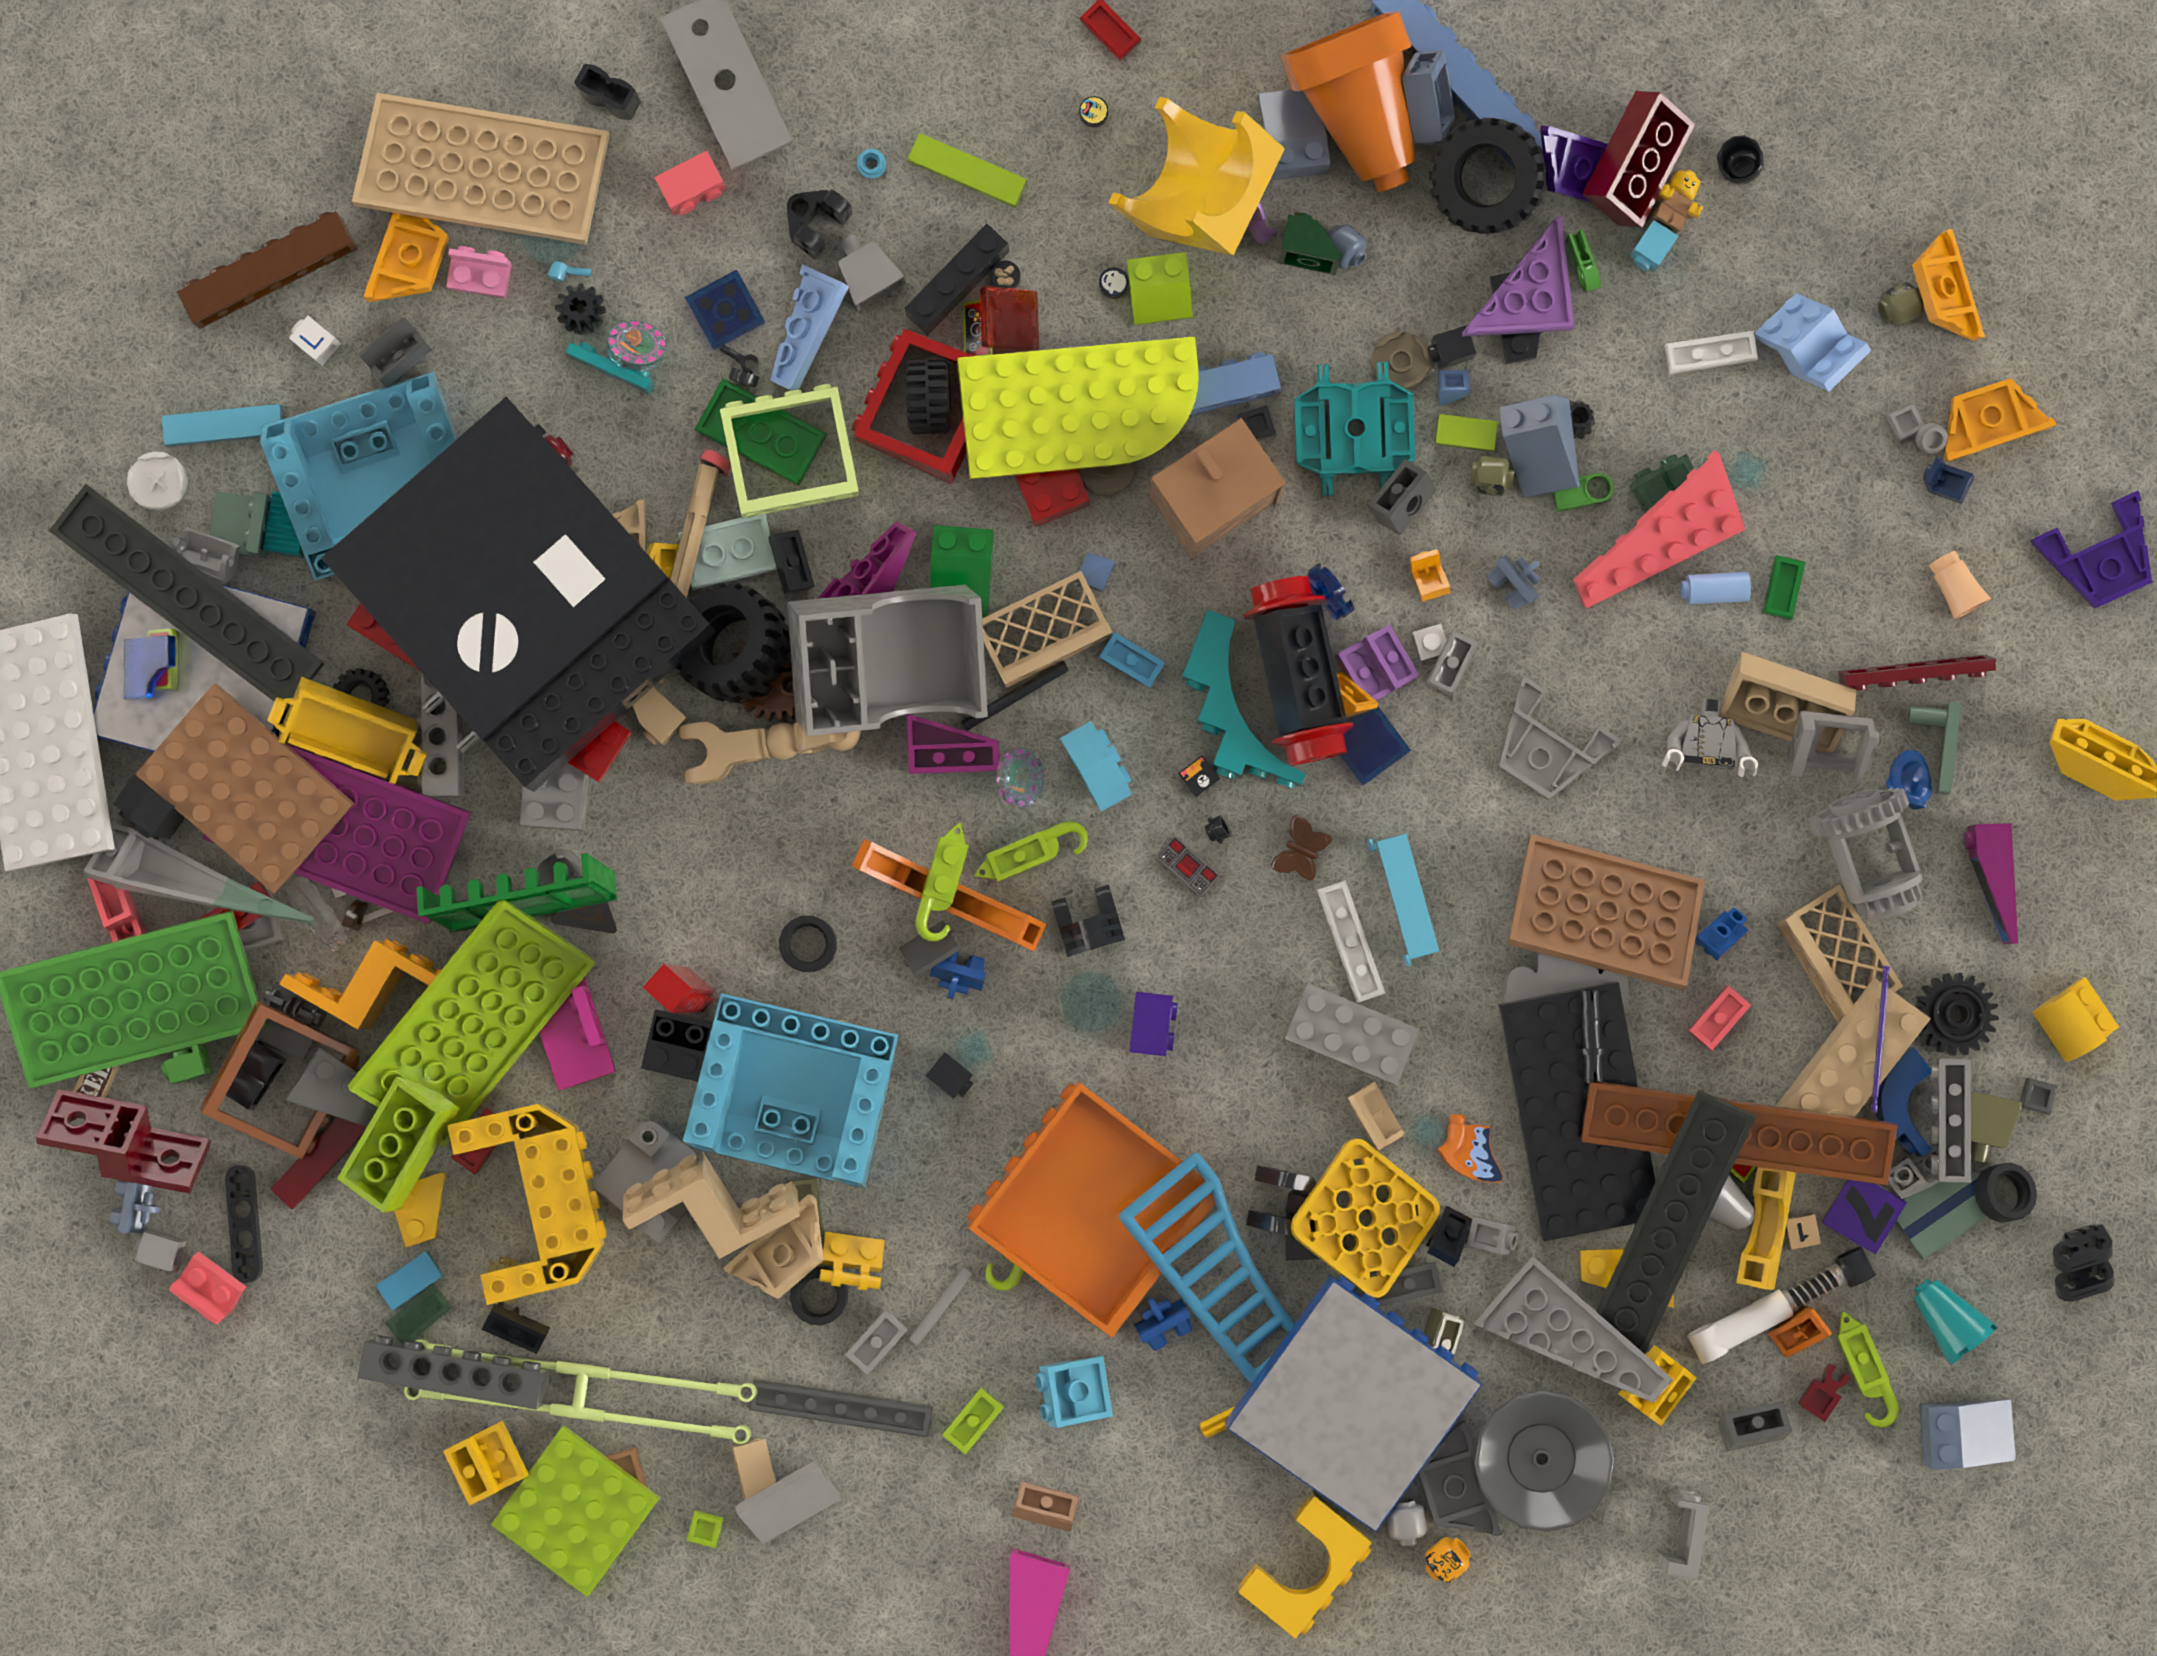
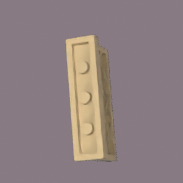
(1055, 652)
(1815, 961)

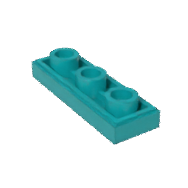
(587, 355)

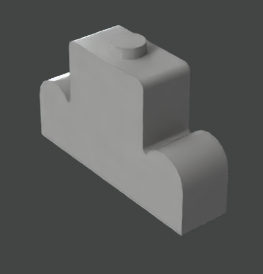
(1555, 976)

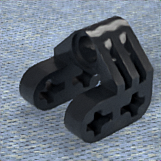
(829, 202)
(1090, 932)
(1300, 1189)
(2089, 1256)

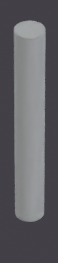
(940, 1306)

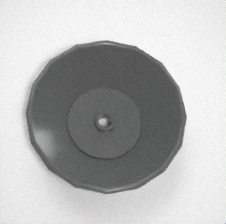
(1567, 1483)

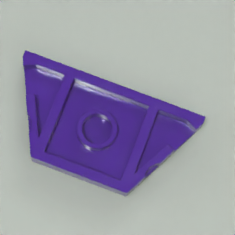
(1569, 161)

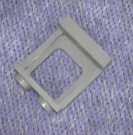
(1805, 740)
(1691, 1537)

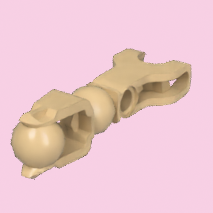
(754, 745)

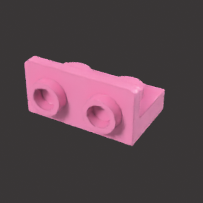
(478, 272)

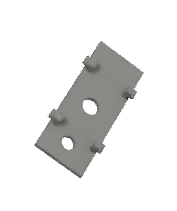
(743, 117)

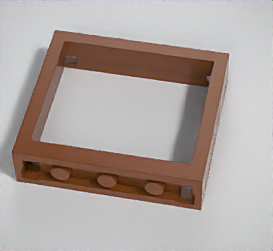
(237, 1056)

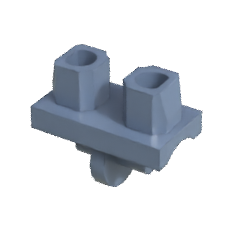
(1506, 571)
(135, 1208)

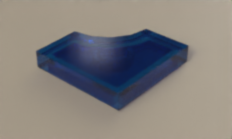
(145, 662)

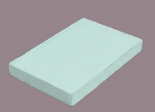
(733, 552)

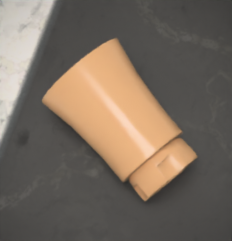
(1958, 585)

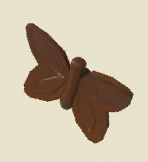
(1303, 850)

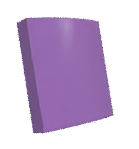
(1378, 663)

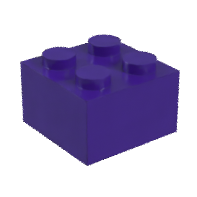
(1151, 1024)

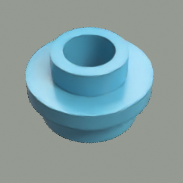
(871, 154)

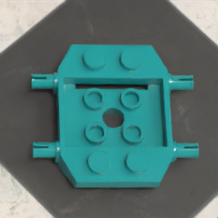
(1347, 403)

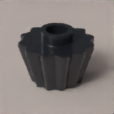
(1586, 418)

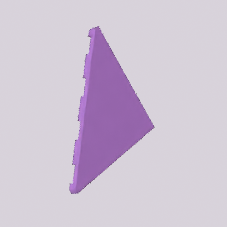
(1533, 294)

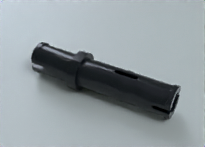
(1591, 1036)

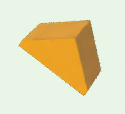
(1354, 697)

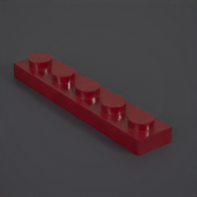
(1917, 671)

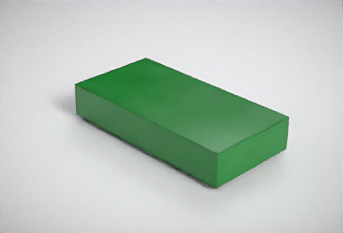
(1783, 587)

